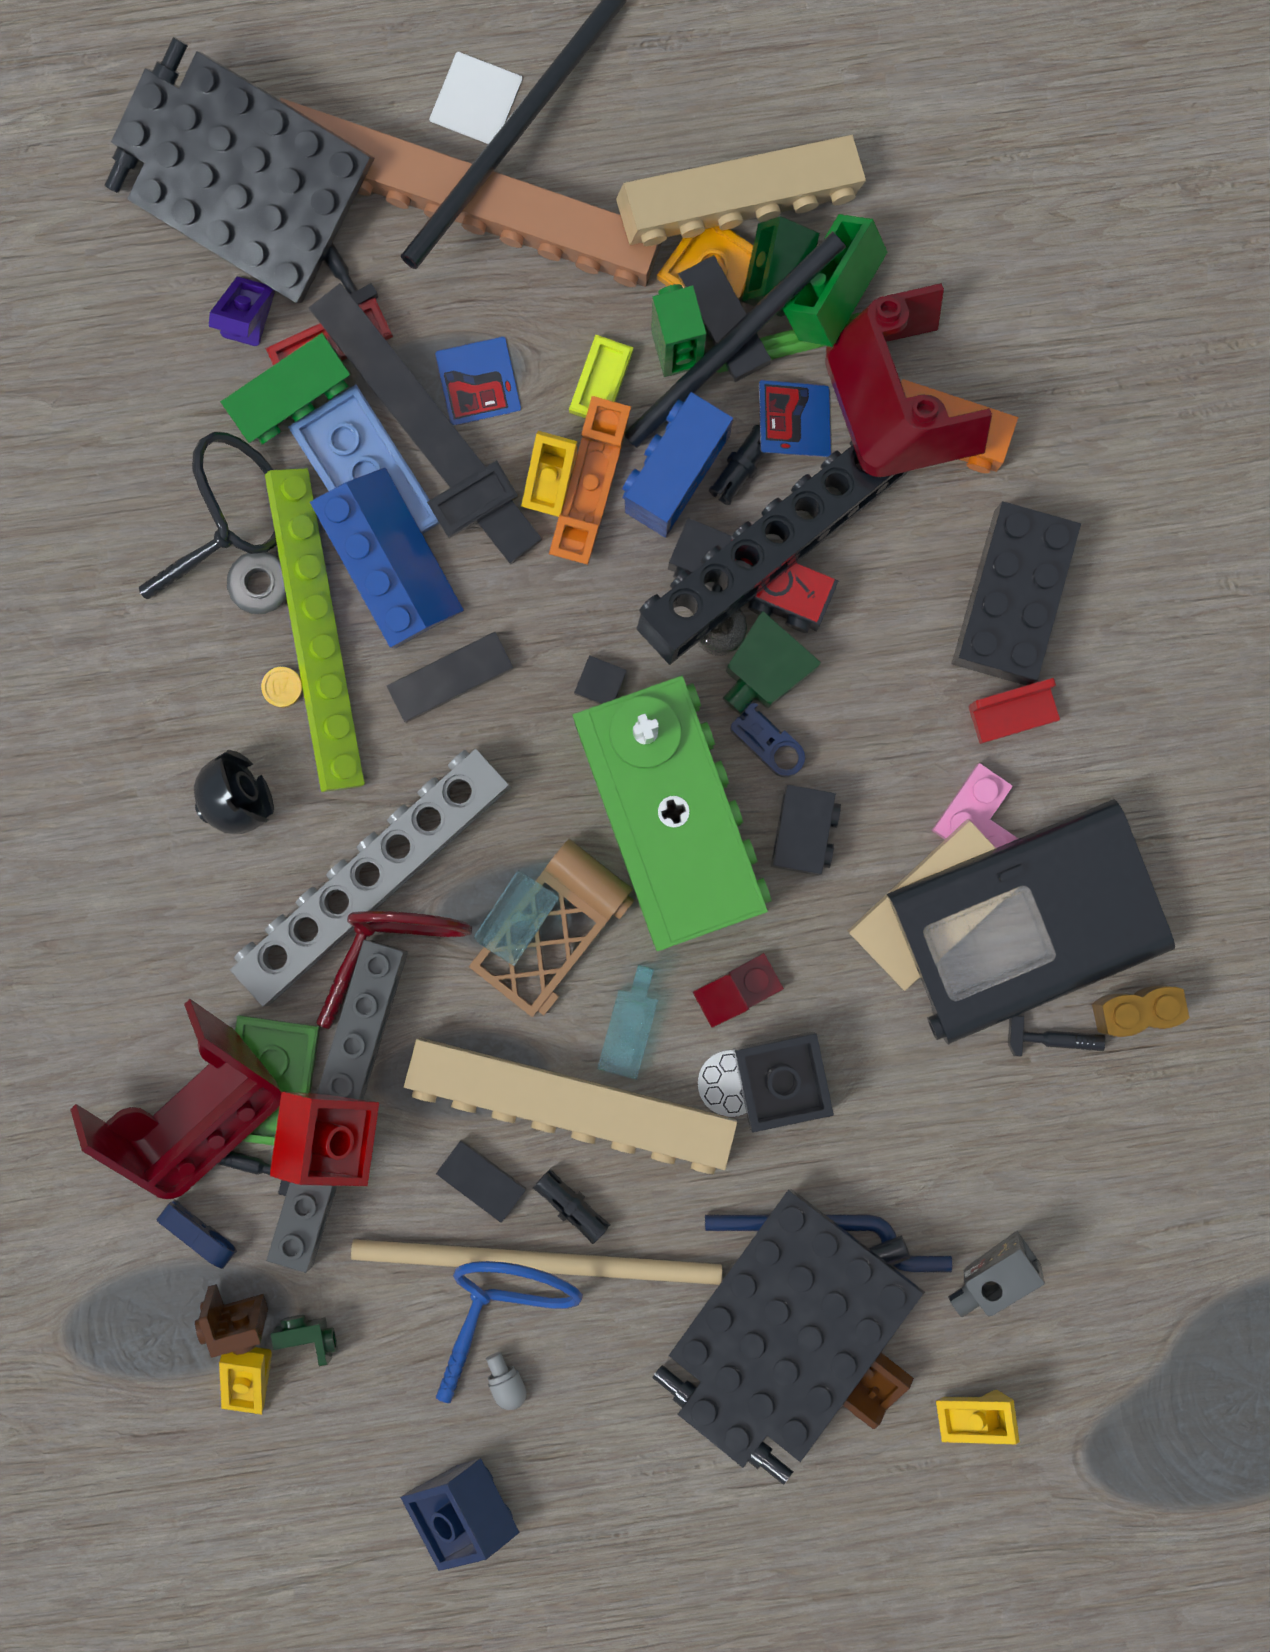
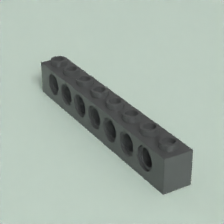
(347, 1076)

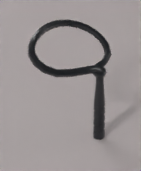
(223, 536)

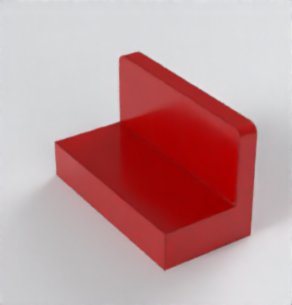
(1014, 711)

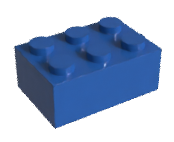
(676, 463)

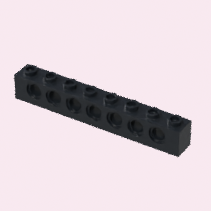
(674, 635)

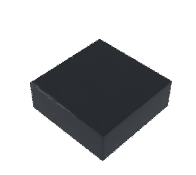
(600, 681)

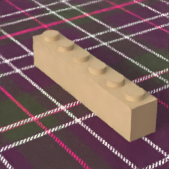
(740, 191)

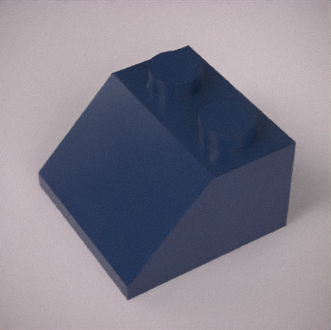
(460, 1515)

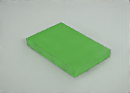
(288, 1055)

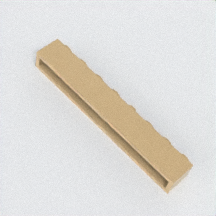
(570, 1104)

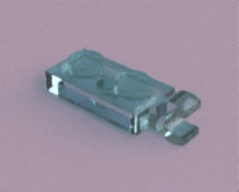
(629, 1027)

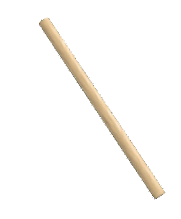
(545, 1261)

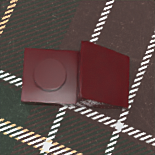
(737, 990)

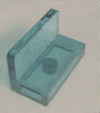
(516, 918)

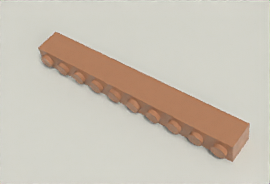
(502, 206)

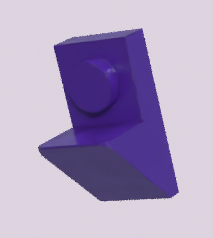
(242, 311)

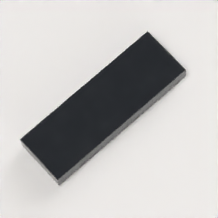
(721, 312)
(450, 677)

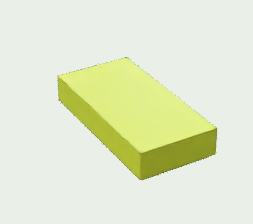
(601, 374)

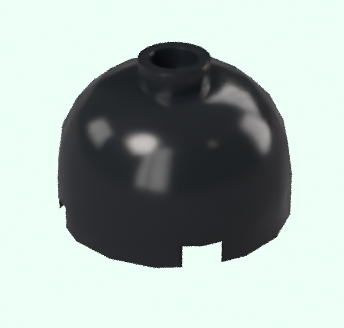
(231, 796)

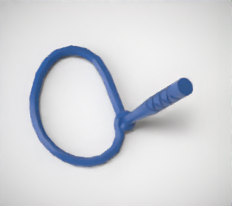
(482, 1297)

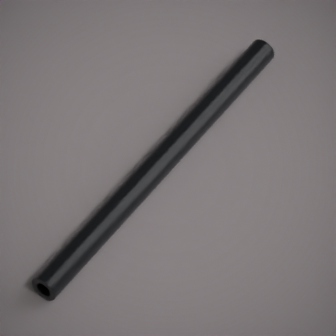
(736, 337)

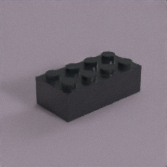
(1016, 593)

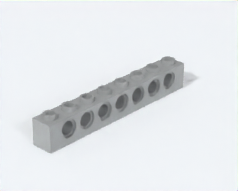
(253, 964)

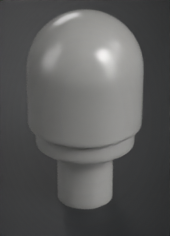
(505, 1383)

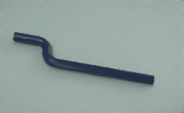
(848, 1223)

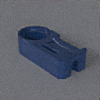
(764, 739)
(196, 1234)

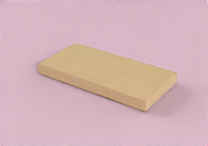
(879, 929)

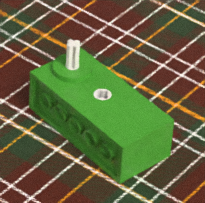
(657, 754)

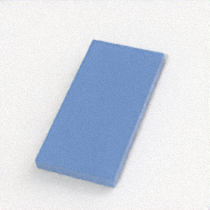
(349, 441)

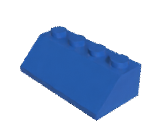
(387, 556)

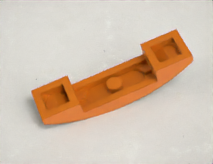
(590, 480)

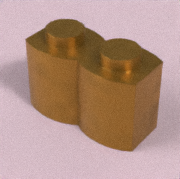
(1150, 1007)

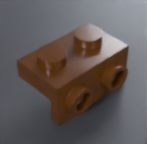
(231, 1326)
(878, 1391)

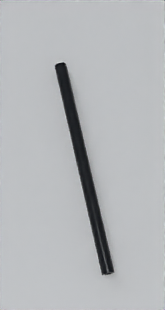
(510, 132)

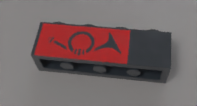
(796, 595)

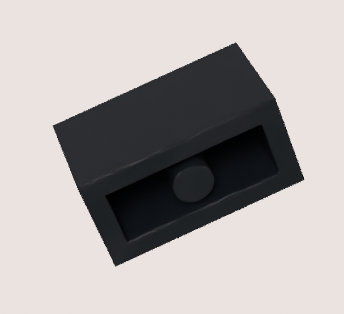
(804, 830)

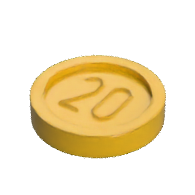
(281, 687)

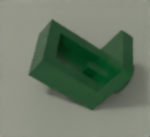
(298, 1331)

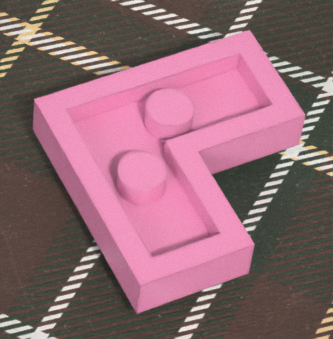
(977, 802)

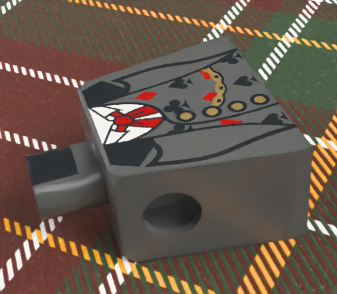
(1010, 1266)

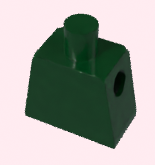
(767, 665)

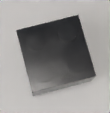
(783, 1081)

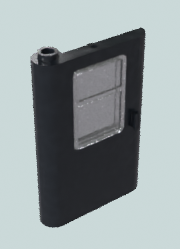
(1058, 919)

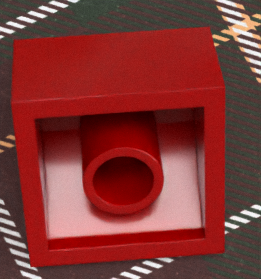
(324, 1139)

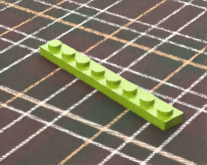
(314, 630)

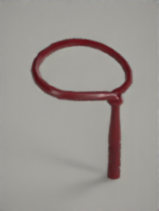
(382, 922)

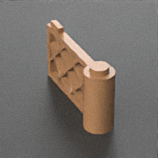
(593, 892)

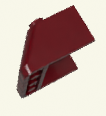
(886, 427)
(196, 1126)

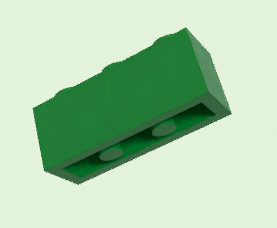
(830, 298)
(677, 329)
(287, 390)

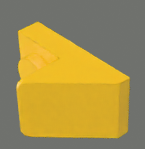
(549, 473)
(245, 1380)
(978, 1419)

